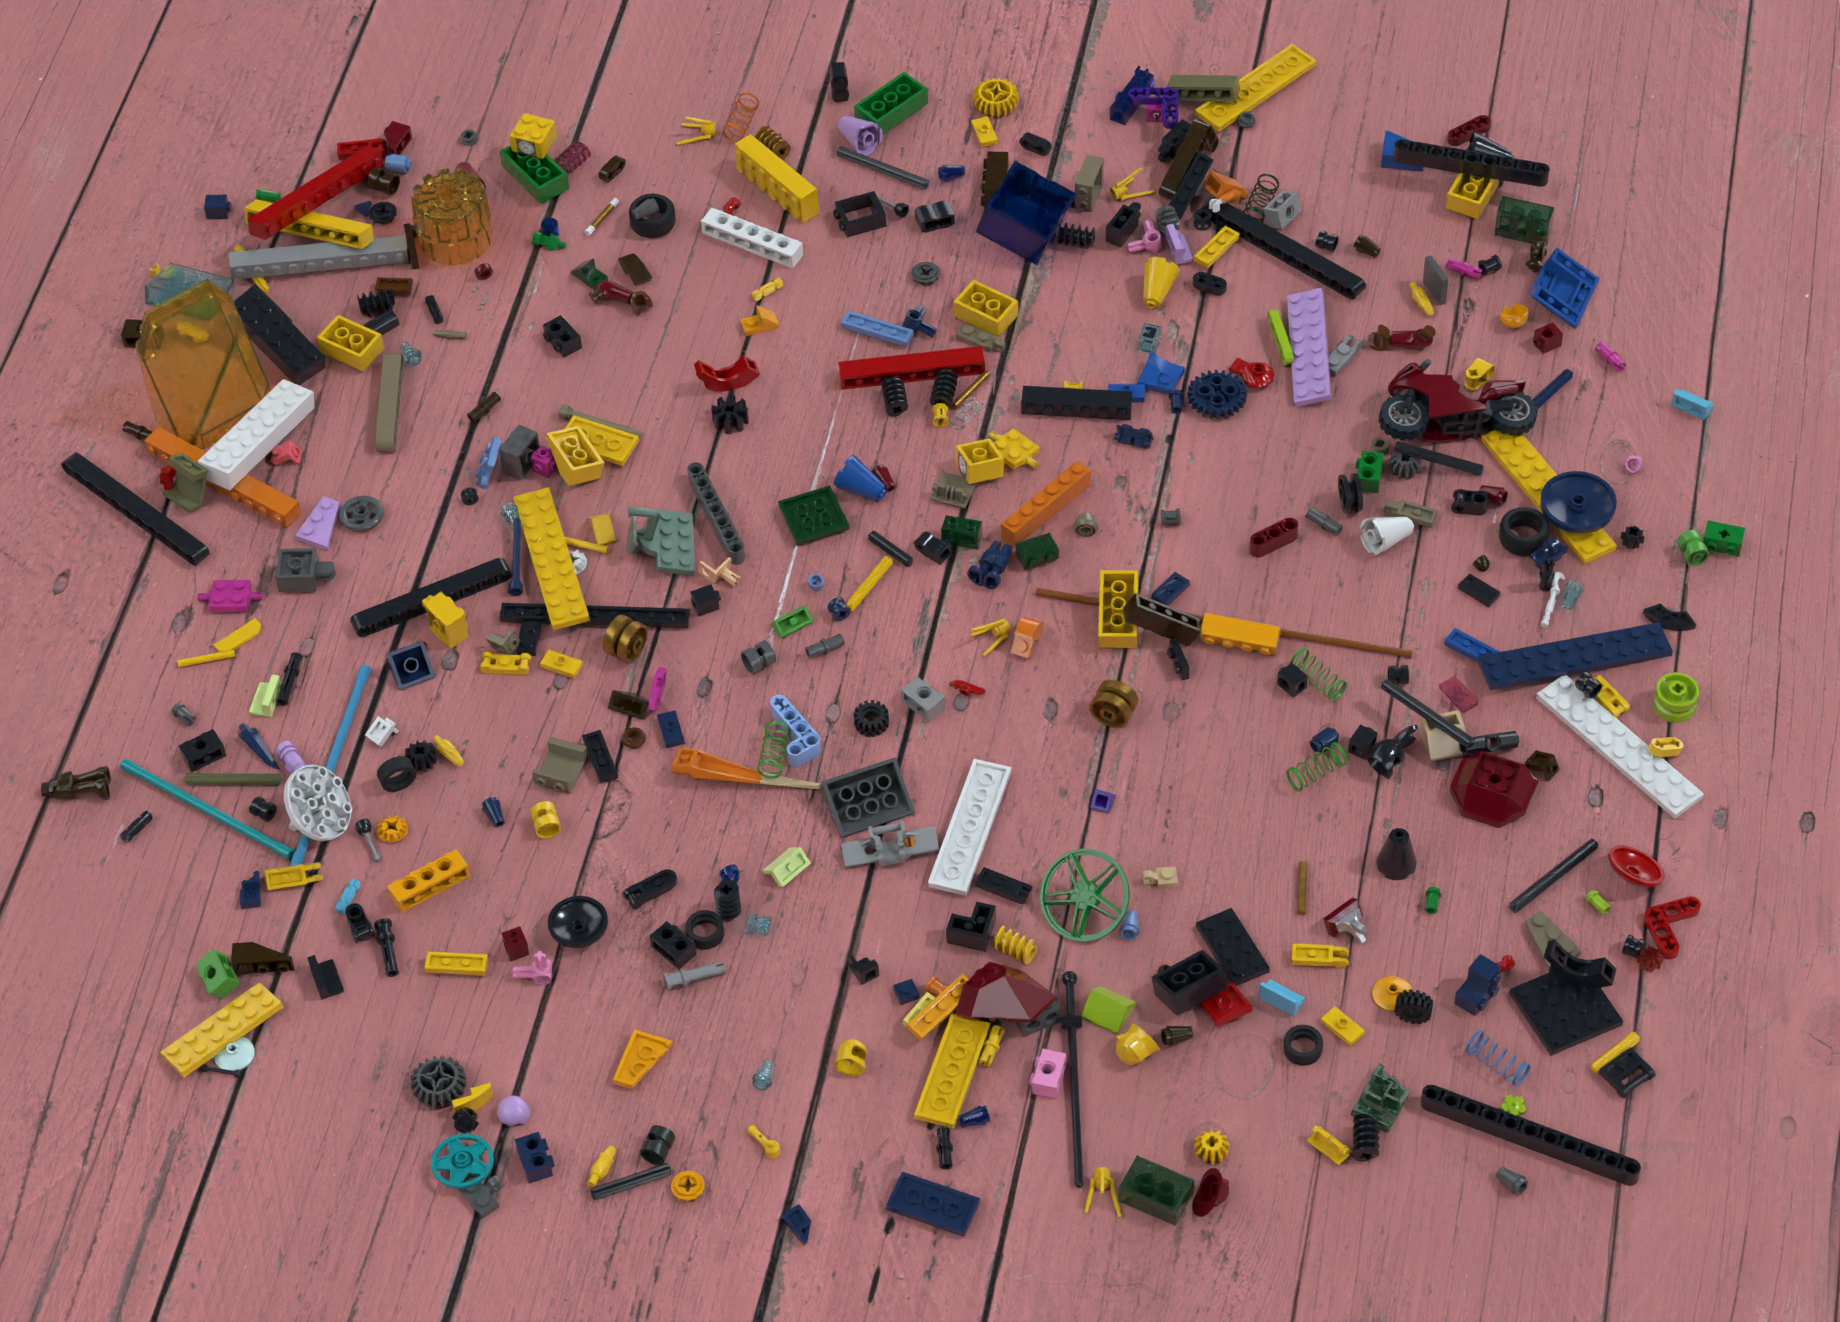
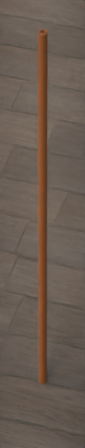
(1284, 632)

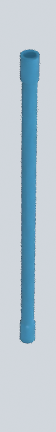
(361, 680)

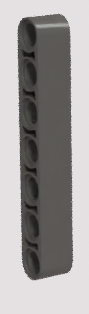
(716, 513)

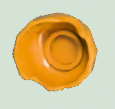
(1515, 316)

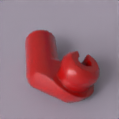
(732, 203)
(1507, 963)

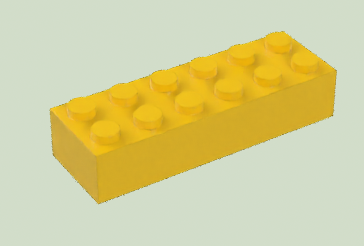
(776, 178)

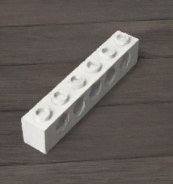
(752, 237)

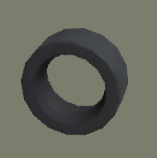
(400, 781)
(705, 916)
(1298, 1032)

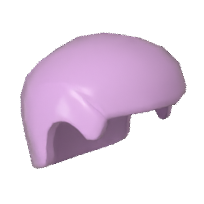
(513, 1111)

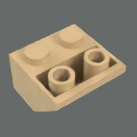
(1438, 743)

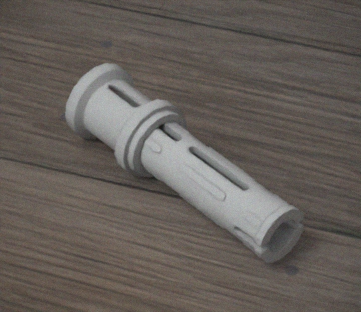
(685, 976)

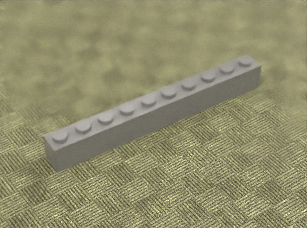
(316, 258)

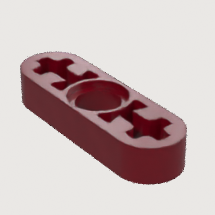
(1478, 124)

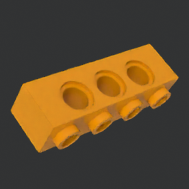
(428, 881)

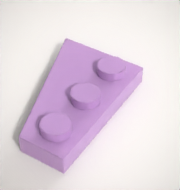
(319, 525)

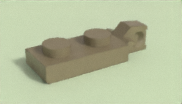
(978, 337)
(1417, 513)

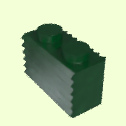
(1037, 551)

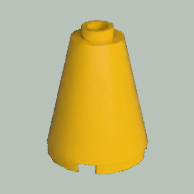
(1158, 280)

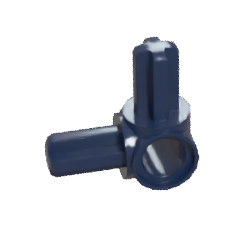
(914, 321)

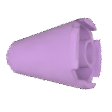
(860, 134)

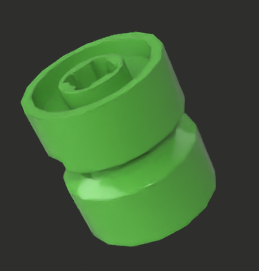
(1692, 547)

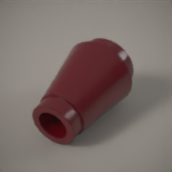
(884, 476)
(1496, 495)

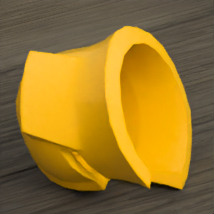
(1135, 1045)

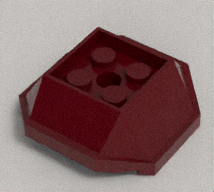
(1492, 789)

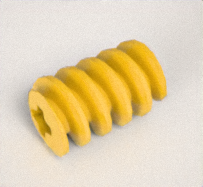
(1014, 946)

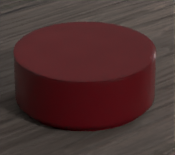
(483, 271)

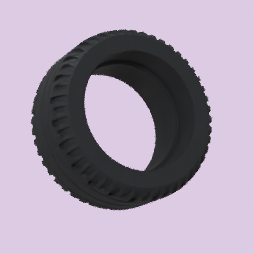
(654, 227)
(1523, 517)

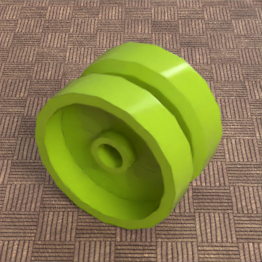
(1676, 697)

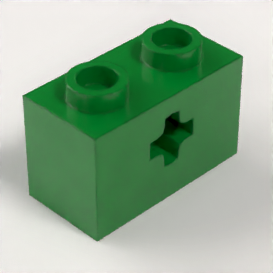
(1723, 538)

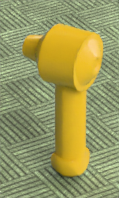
(771, 1147)

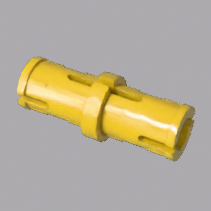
(991, 1046)

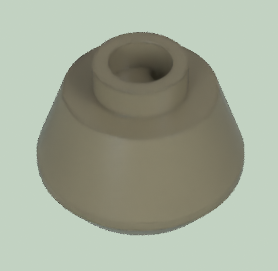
(1085, 525)

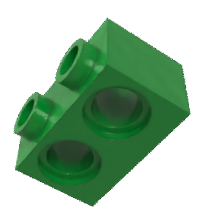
(1370, 470)

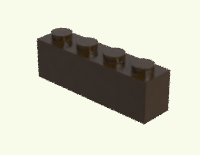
(996, 169)
(1162, 619)

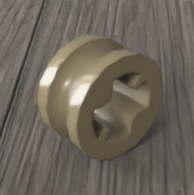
(1379, 442)

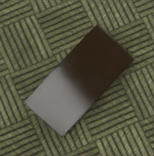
(635, 268)

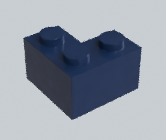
(1479, 986)

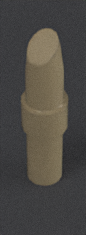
(450, 334)

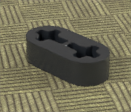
(1035, 144)

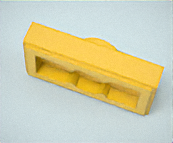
(984, 131)
(561, 664)
(1342, 1026)

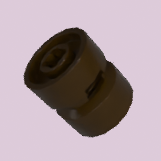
(383, 181)

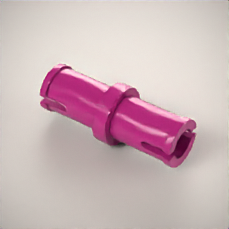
(1463, 268)
(1610, 356)

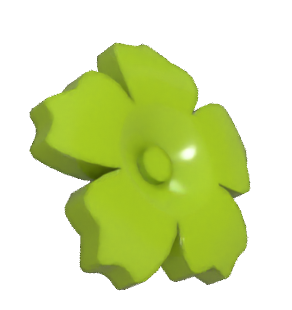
(1514, 1105)

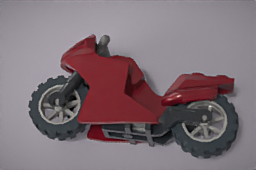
(1447, 414)

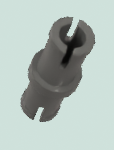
(1324, 521)
(824, 646)

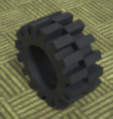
(874, 726)
(1413, 1006)

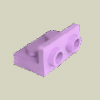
(1177, 245)

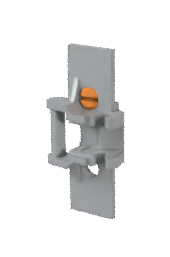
(890, 852)

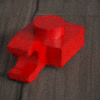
(166, 477)

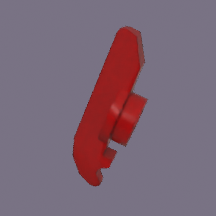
(967, 688)

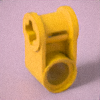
(1478, 374)

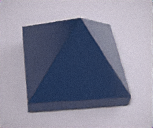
(363, 208)

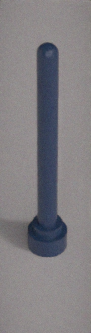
(515, 586)

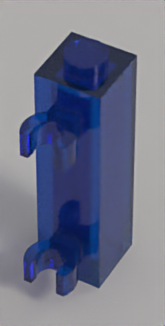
(1122, 109)

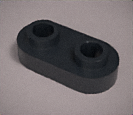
(1209, 283)

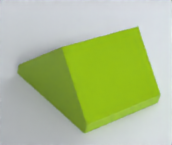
(1107, 1009)

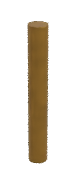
(977, 383)
(1302, 888)

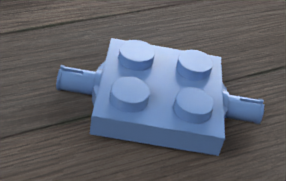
(487, 462)

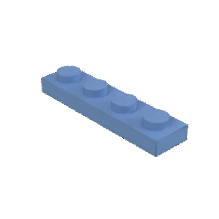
(877, 328)

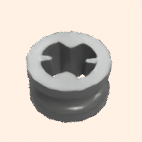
(468, 133)

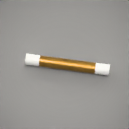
(601, 217)

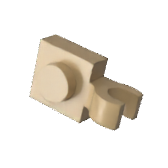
(1164, 877)

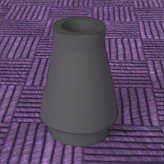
(647, 208)
(1513, 1181)

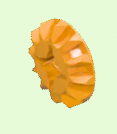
(392, 835)
(679, 1183)

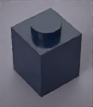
(217, 206)

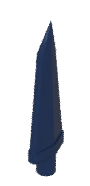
(255, 742)

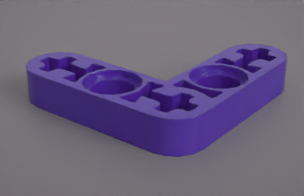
(1165, 101)

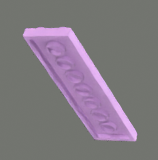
(1309, 347)

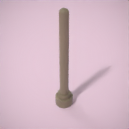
(567, 412)

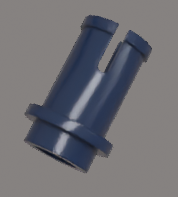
(1176, 402)

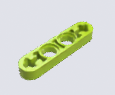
(1280, 337)

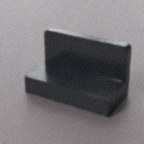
(325, 977)

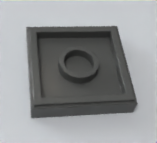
(1435, 280)

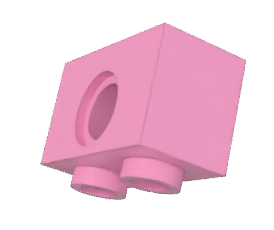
(1048, 1084)

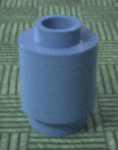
(398, 163)

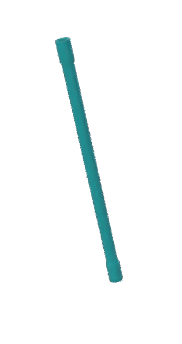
(278, 847)

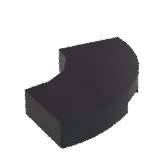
(1669, 619)

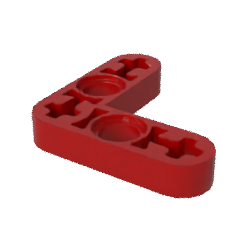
(1665, 919)

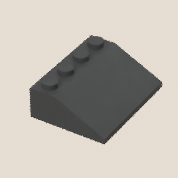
(867, 797)

